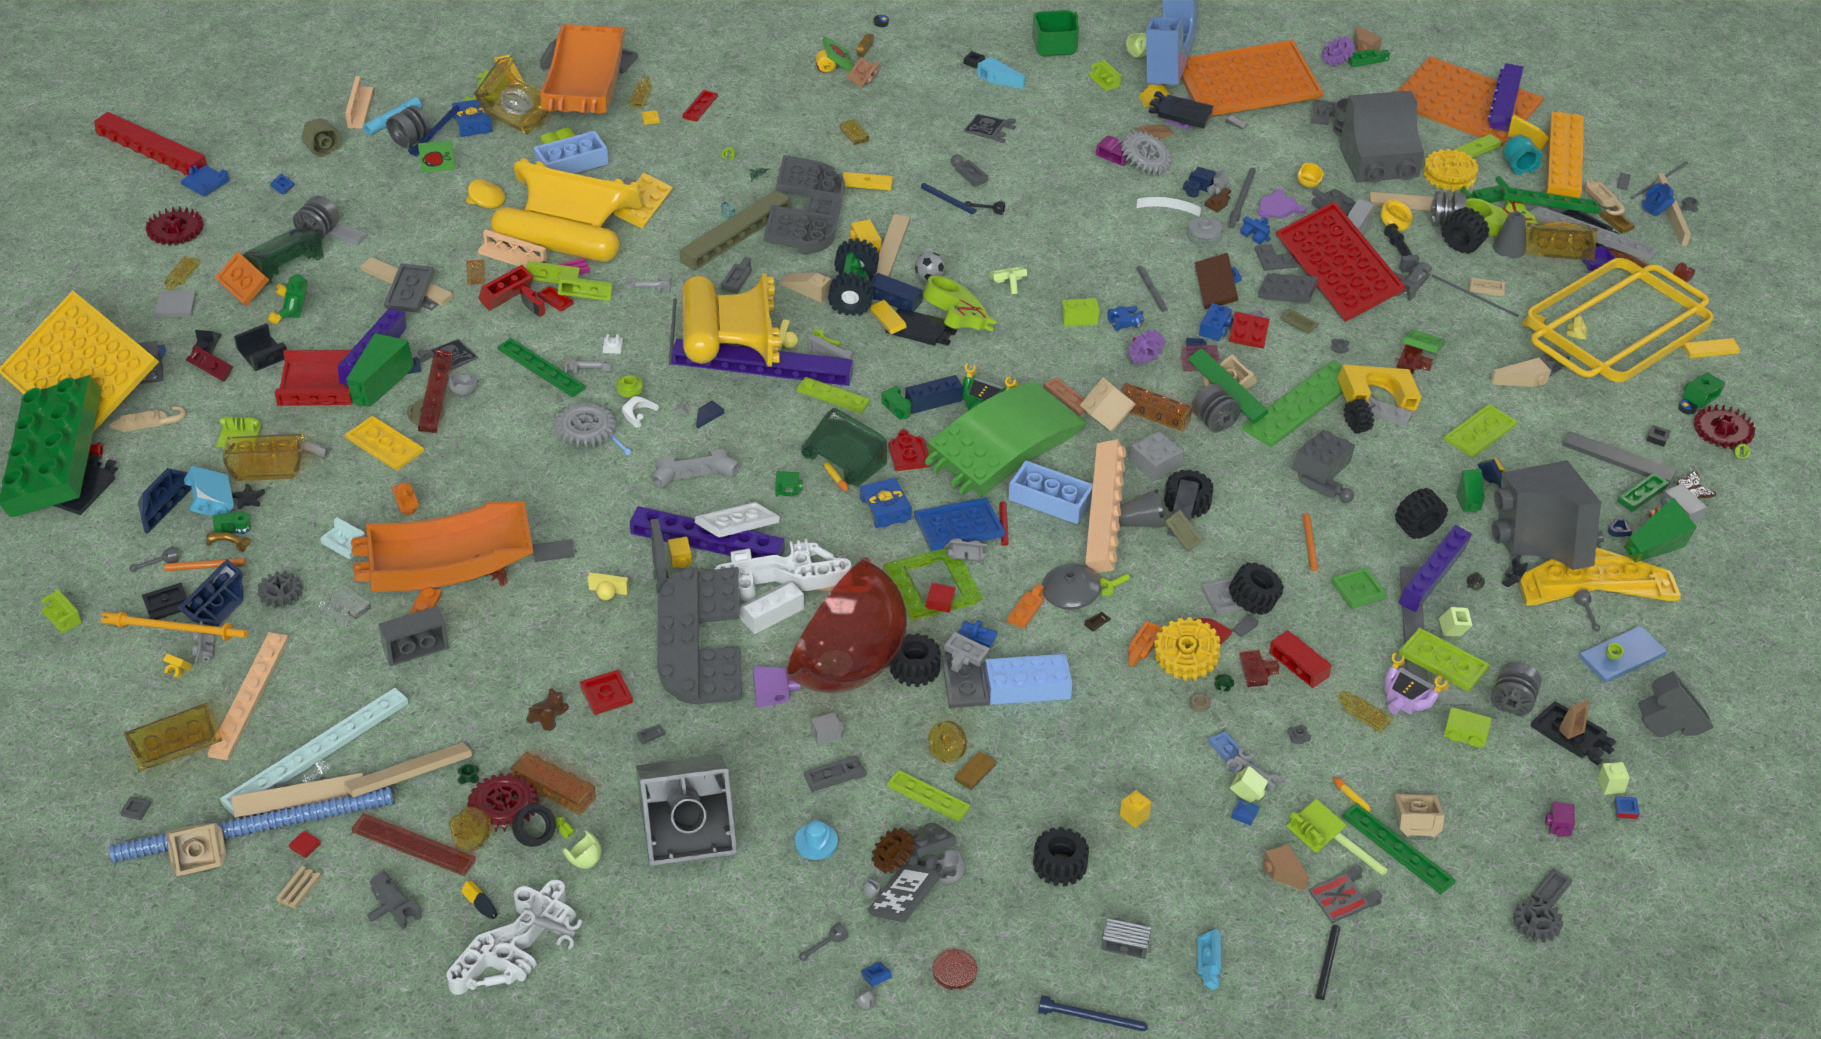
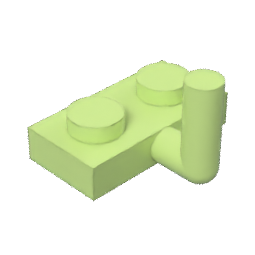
(1010, 273)

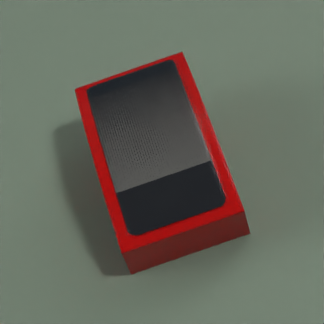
(530, 300)

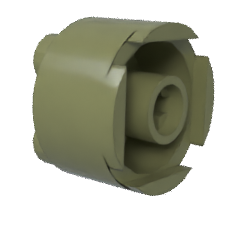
(320, 137)

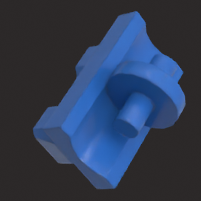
(1258, 227)
(978, 633)

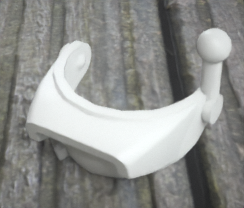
(634, 403)

